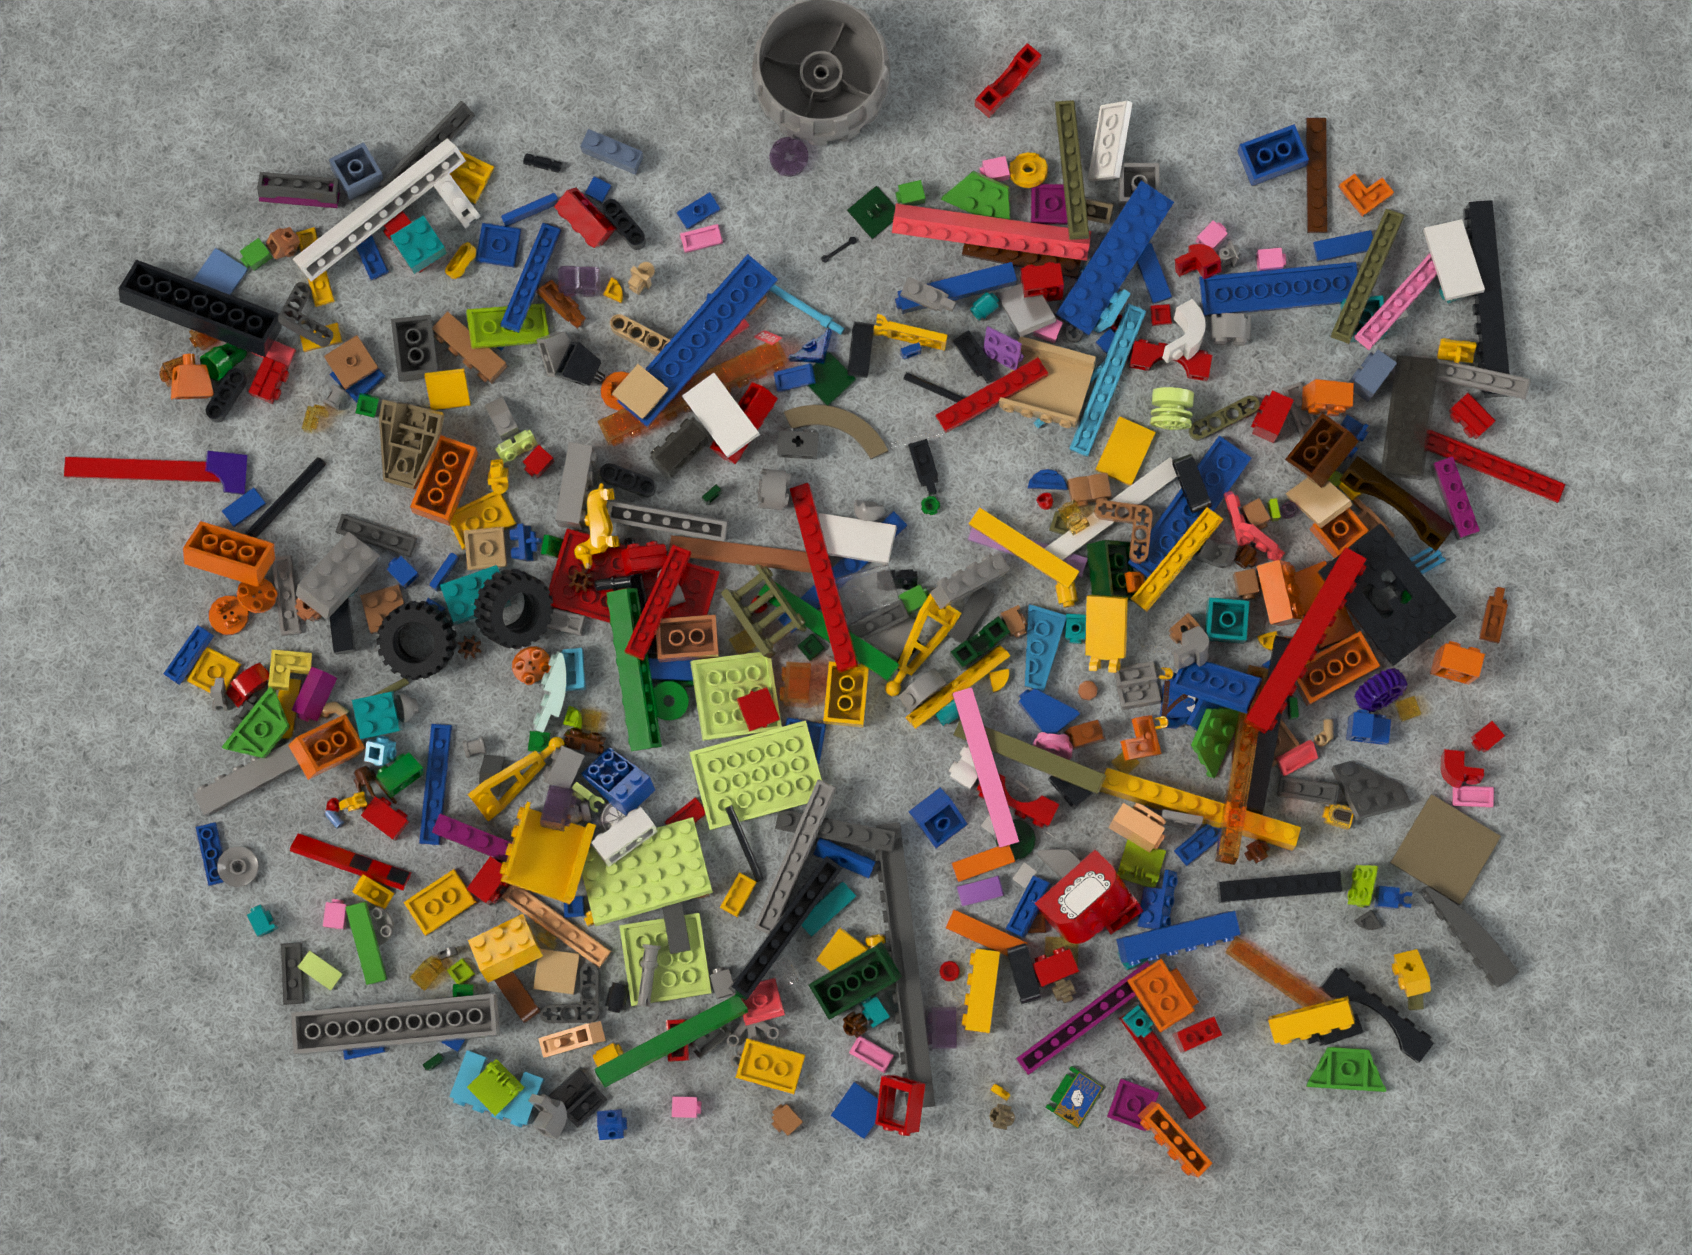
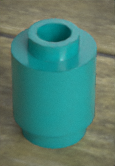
(984, 306)
(947, 714)

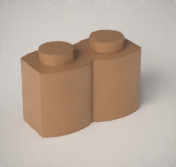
(1089, 489)

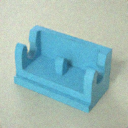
(574, 669)

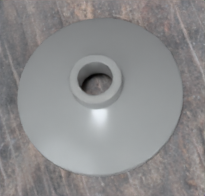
(235, 856)

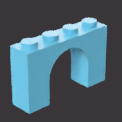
(518, 1110)

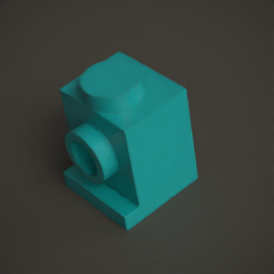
(1072, 620)
(261, 921)
(874, 1010)
(1130, 1020)

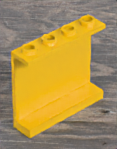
(546, 858)

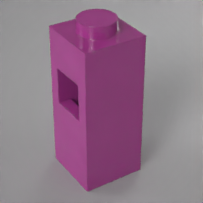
(314, 694)

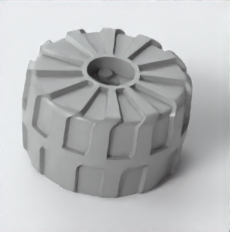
(827, 39)

